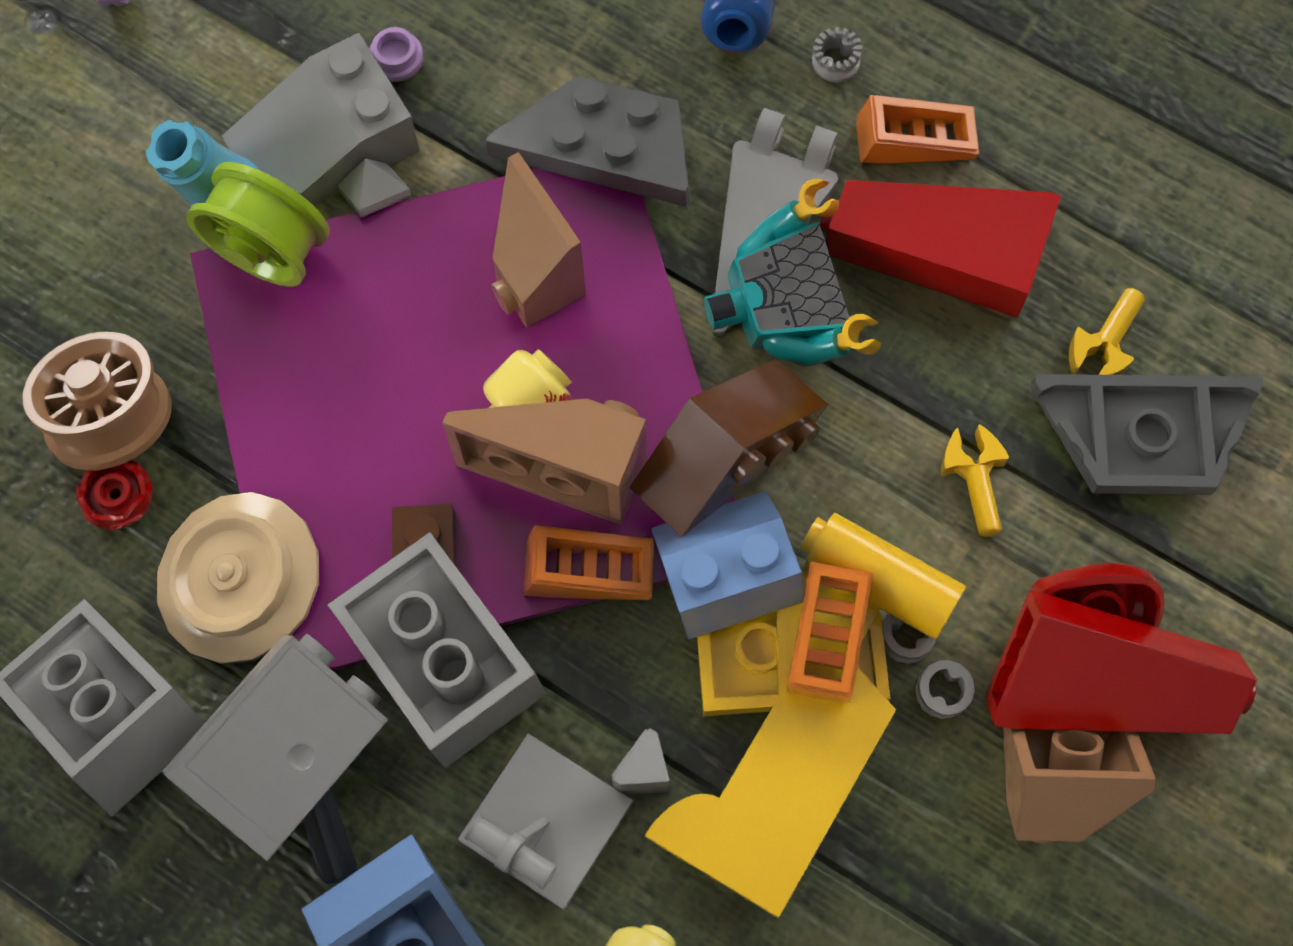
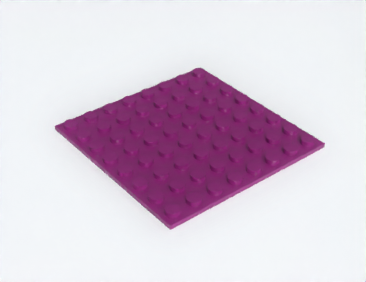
(348, 377)

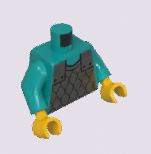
(789, 289)

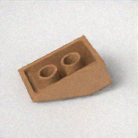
(558, 450)

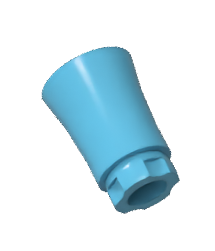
(187, 158)

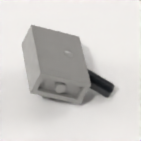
(279, 750)

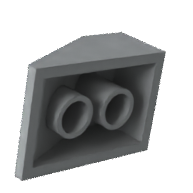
(326, 122)
(437, 650)
(98, 707)

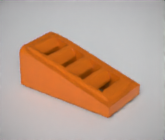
(882, 139)
(568, 541)
(819, 686)

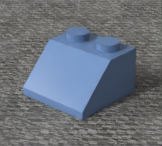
(731, 566)
(391, 904)

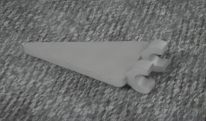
(765, 182)

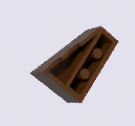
(727, 442)

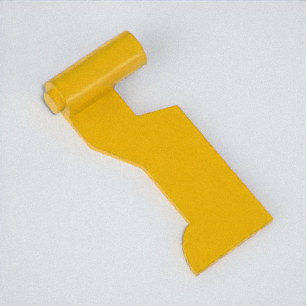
(809, 747)

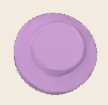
(397, 53)

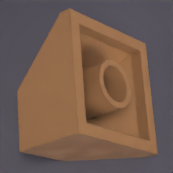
(534, 250)
(1072, 781)

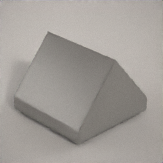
(643, 768)

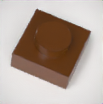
(414, 522)

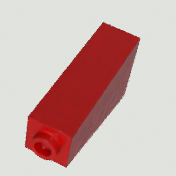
(945, 238)
(1110, 673)

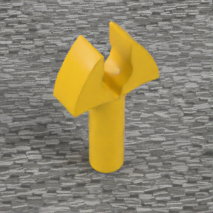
(1109, 337)
(978, 476)

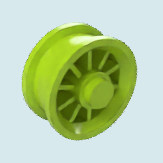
(258, 224)

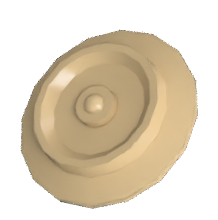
(237, 577)

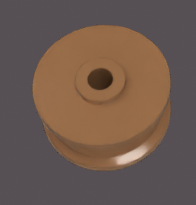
(97, 400)

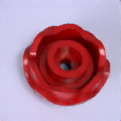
(96, 492)

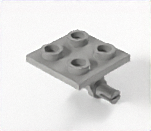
(545, 821)

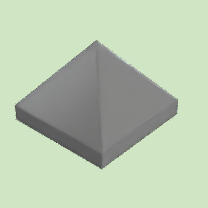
(372, 187)

